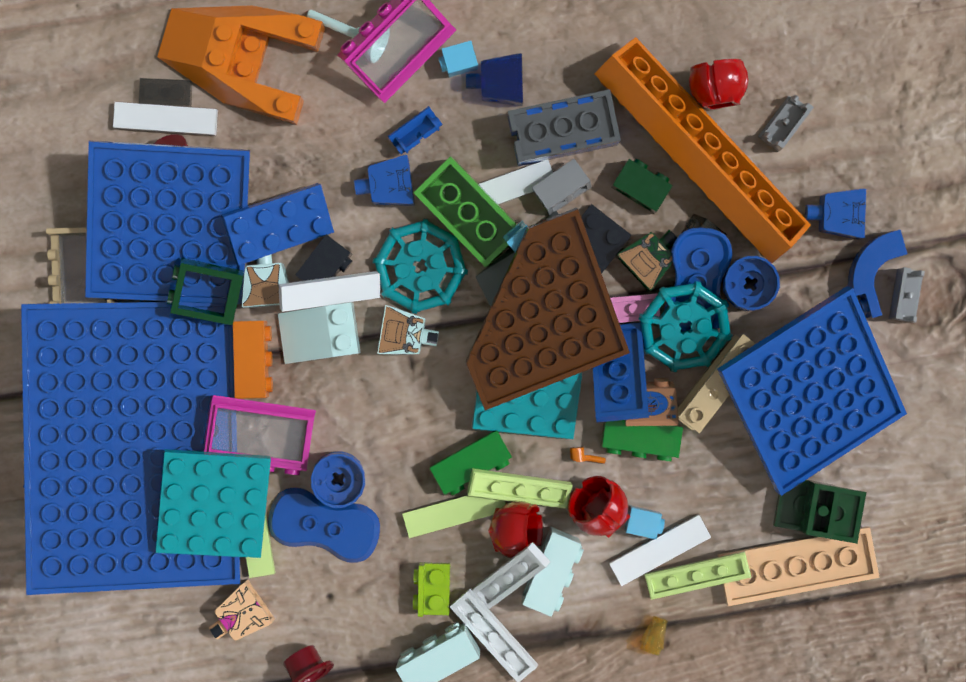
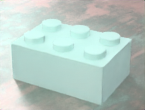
(545, 588)
(439, 655)

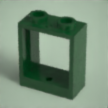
(235, 277)

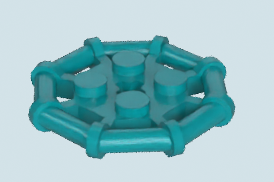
(434, 262)
(683, 312)

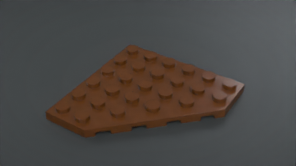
(546, 316)

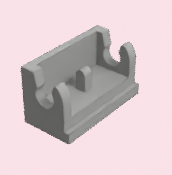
(785, 122)
(562, 187)
(906, 295)

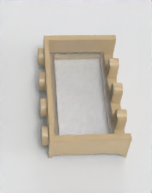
(69, 266)

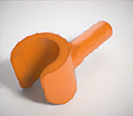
(577, 454)

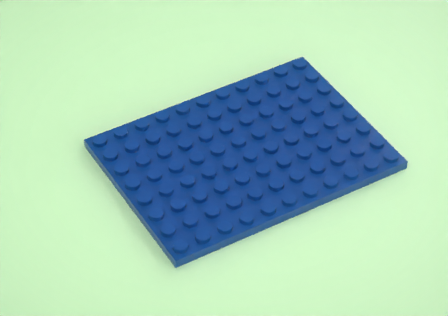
(98, 411)

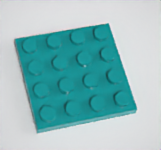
(540, 413)
(212, 503)

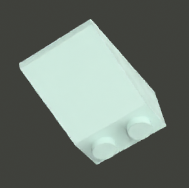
(319, 333)

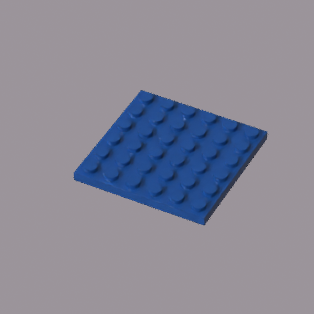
(153, 209)
(813, 390)

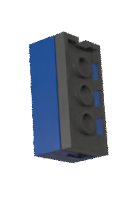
(564, 127)

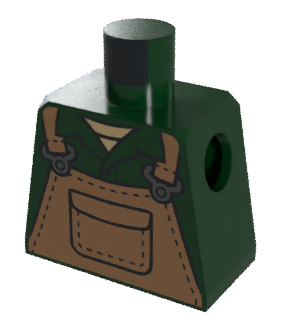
(649, 258)

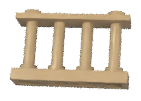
(709, 390)

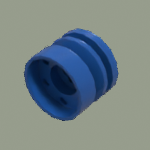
(766, 283)
(337, 494)

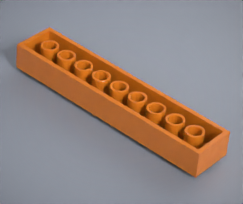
(702, 150)

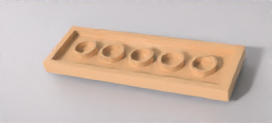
(803, 567)

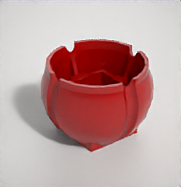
(719, 84)
(598, 506)
(516, 527)

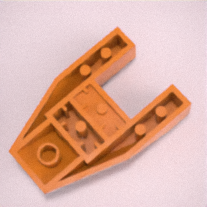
(226, 48)

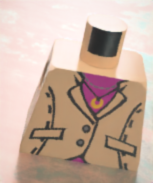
(241, 614)

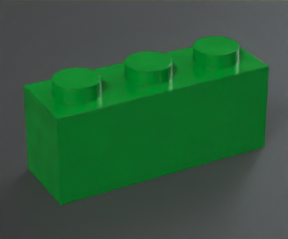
(642, 440)
(482, 454)

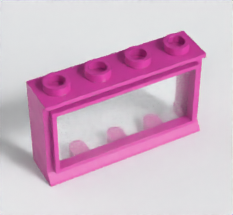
(395, 44)
(260, 429)

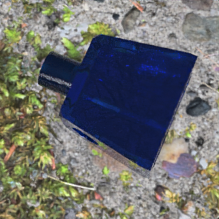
(499, 80)

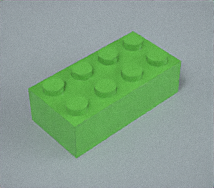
(467, 210)

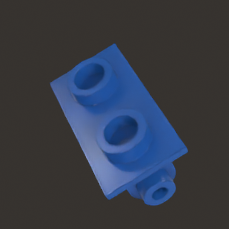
(414, 130)

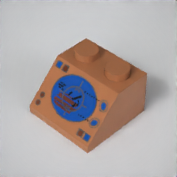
(661, 405)

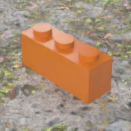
(252, 359)

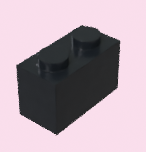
(325, 261)

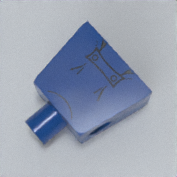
(388, 183)
(840, 213)

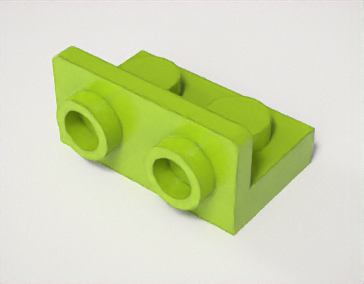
(433, 589)

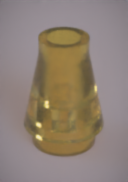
(654, 636)

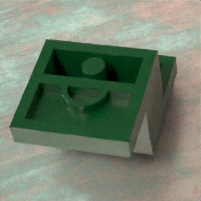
(821, 511)

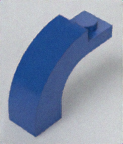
(866, 265)

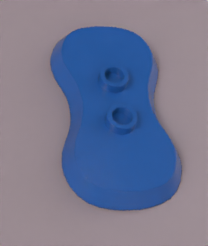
(704, 258)
(303, 520)

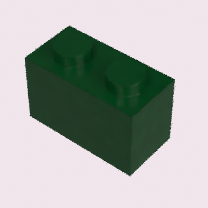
(642, 185)

